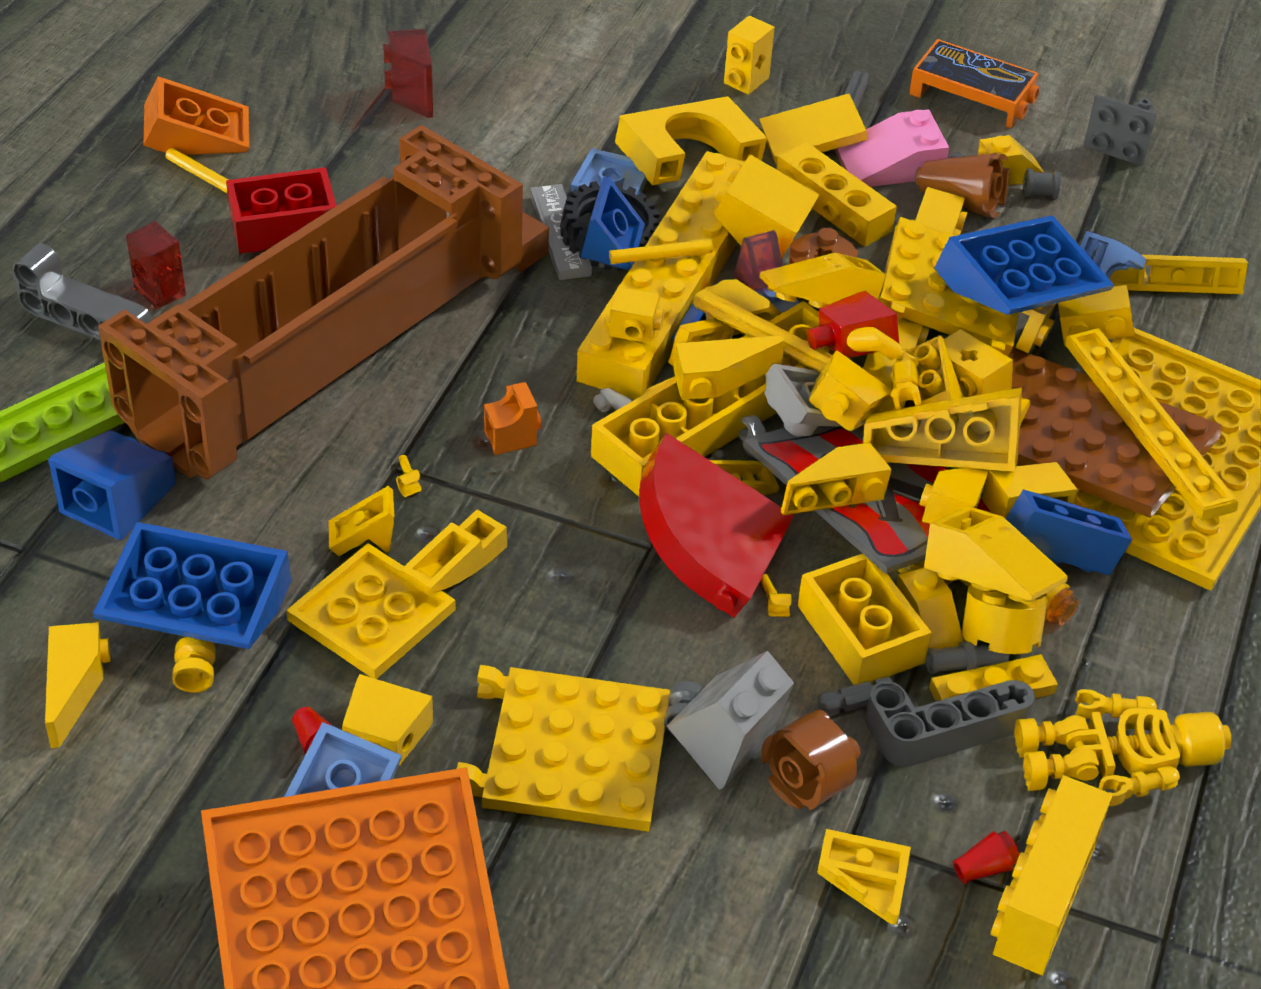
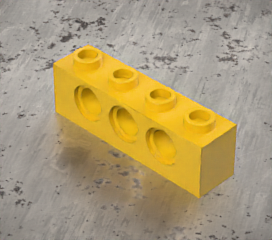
(842, 196)

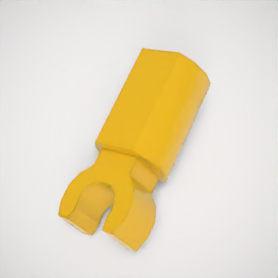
(905, 383)

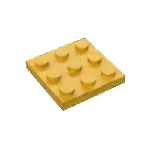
(370, 611)

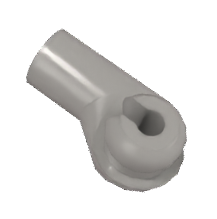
(610, 398)

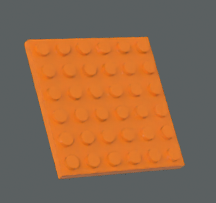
(355, 889)

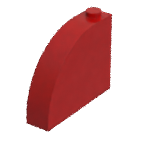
(708, 524)

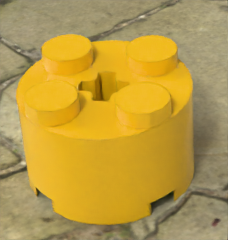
(1002, 622)

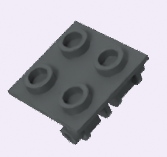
(1120, 128)

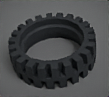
(583, 201)

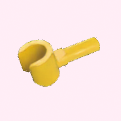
(408, 482)
(777, 603)

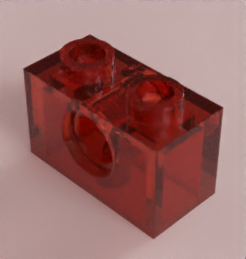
(156, 265)

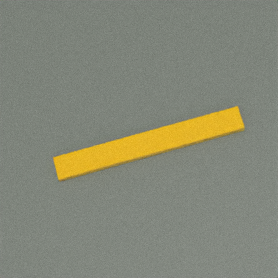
(1152, 425)

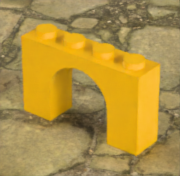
(718, 122)

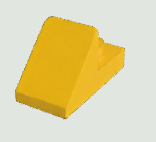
(366, 520)

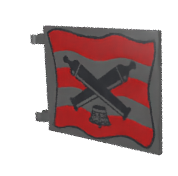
(883, 530)

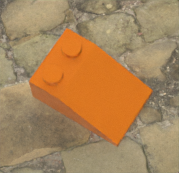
(193, 121)

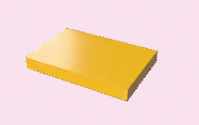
(821, 124)

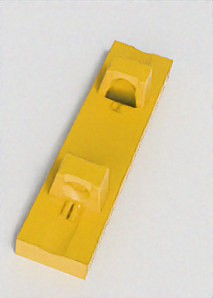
(1186, 275)

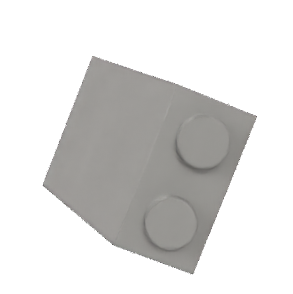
(733, 716)

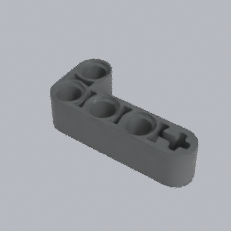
(65, 301)
(945, 726)

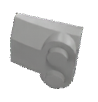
(789, 394)

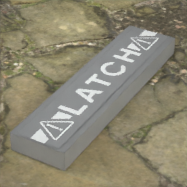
(549, 206)

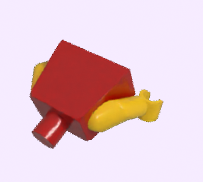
(858, 328)

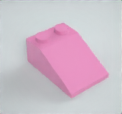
(895, 149)

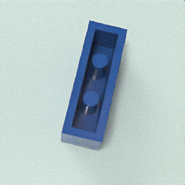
(1070, 532)

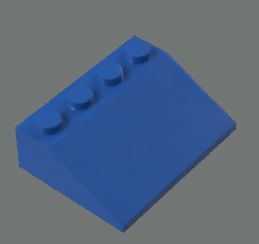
(1020, 266)
(195, 586)

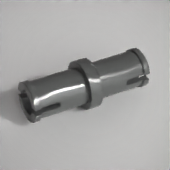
(962, 657)

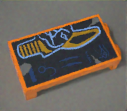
(976, 78)

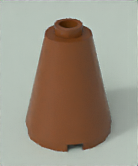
(974, 177)

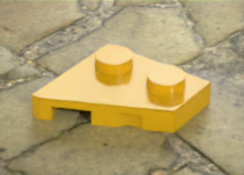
(866, 871)

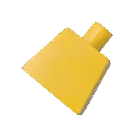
(847, 392)
(388, 715)

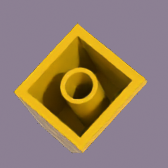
(763, 202)

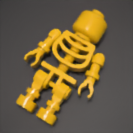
(1149, 758)

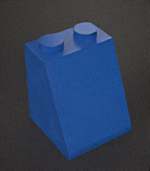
(110, 482)

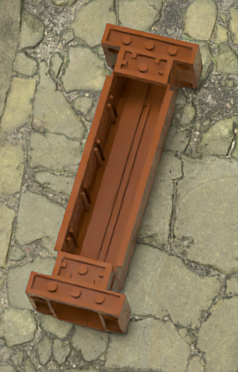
(312, 304)

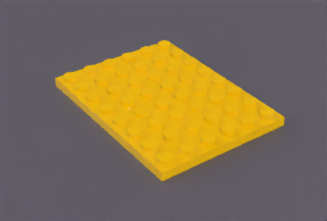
(1175, 534)

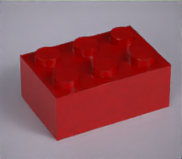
(276, 206)

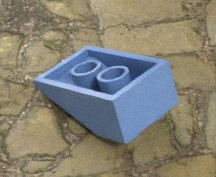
(341, 761)

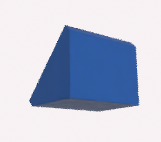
(611, 226)

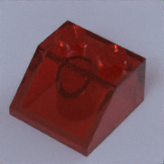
(409, 70)

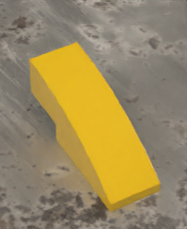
(457, 553)

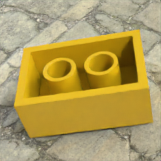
(863, 619)

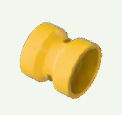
(194, 665)

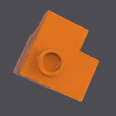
(512, 420)

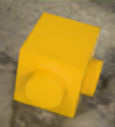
(635, 315)

